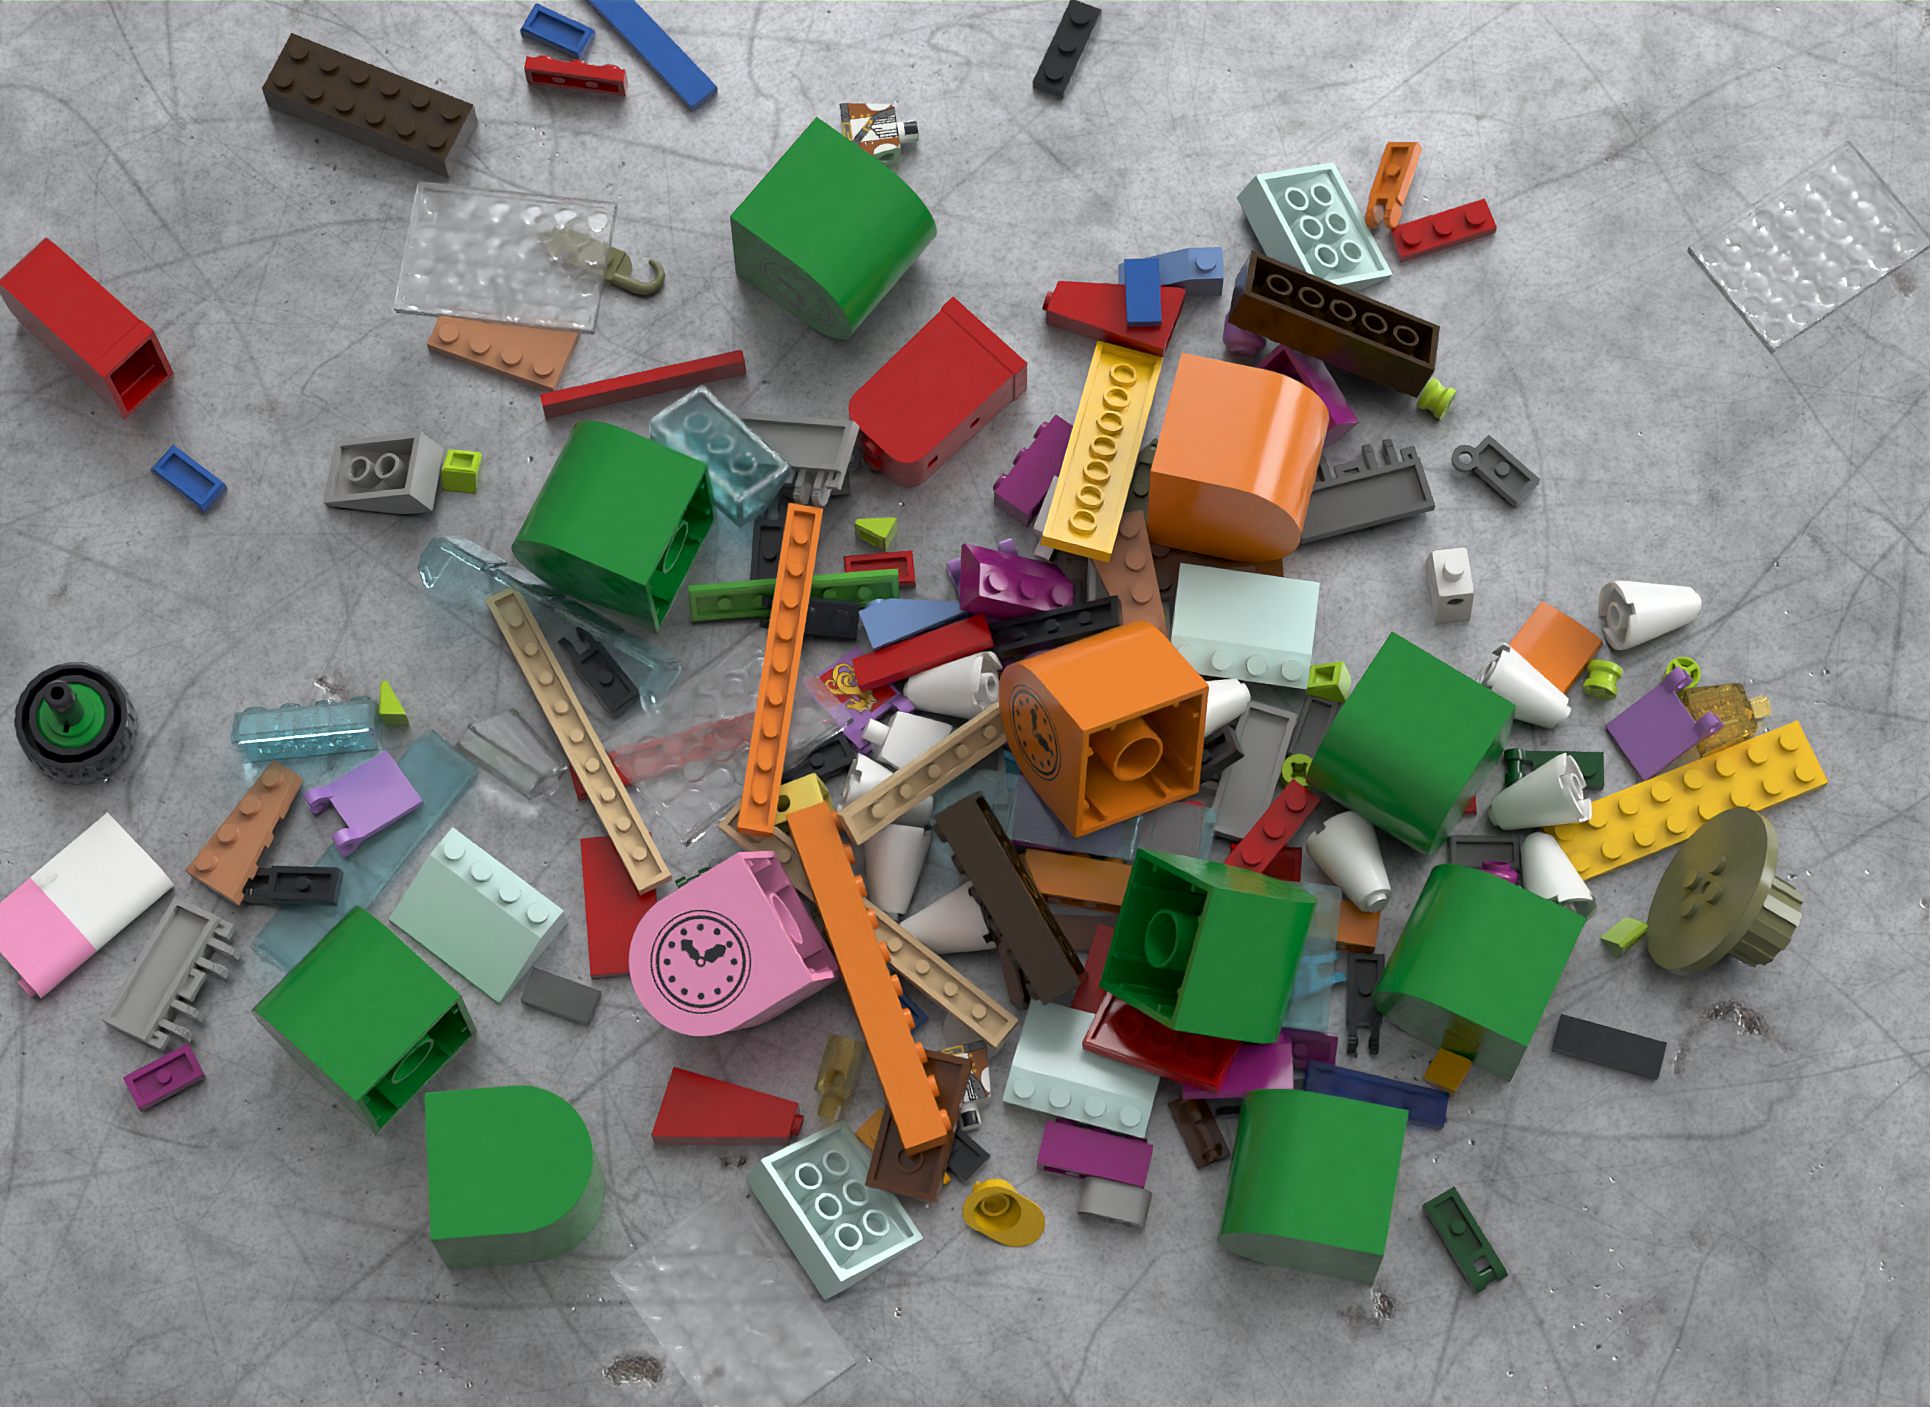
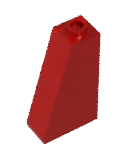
(1100, 314)
(722, 1113)

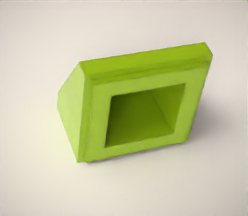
(461, 471)
(876, 531)
(1329, 681)
(390, 708)
(1624, 935)

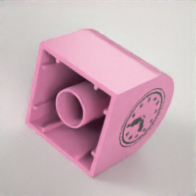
(729, 949)

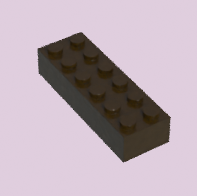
(370, 105)
(1334, 324)
(1010, 897)

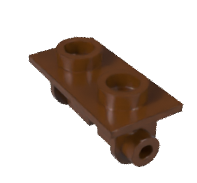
(1199, 1130)

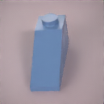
(1191, 269)
(903, 619)

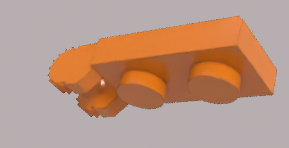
(1392, 183)

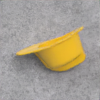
(1003, 1213)

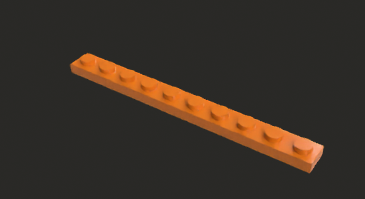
(779, 671)

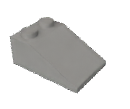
(385, 473)

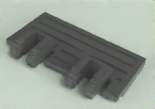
(1369, 496)

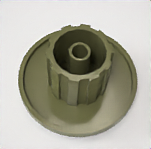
(1723, 897)

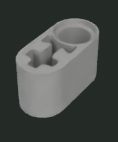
(1114, 1203)

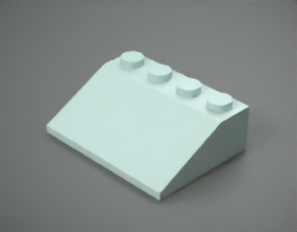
(1314, 225)
(1245, 625)
(477, 916)
(1067, 1082)
(828, 1213)

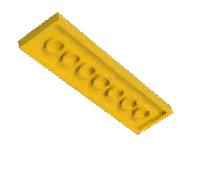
(1102, 452)
(1678, 802)

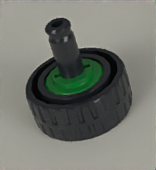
(76, 722)

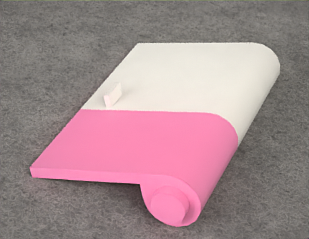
(77, 905)

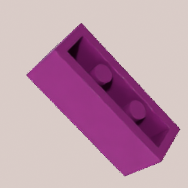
(1027, 484)
(1093, 1153)

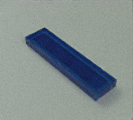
(1425, 1105)

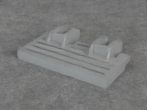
(812, 446)
(1250, 783)
(169, 970)

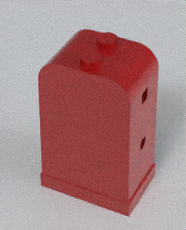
(86, 327)
(935, 395)

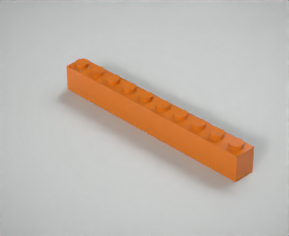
(1101, 886)
(867, 978)

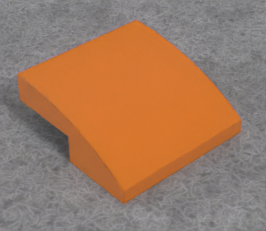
(1556, 645)

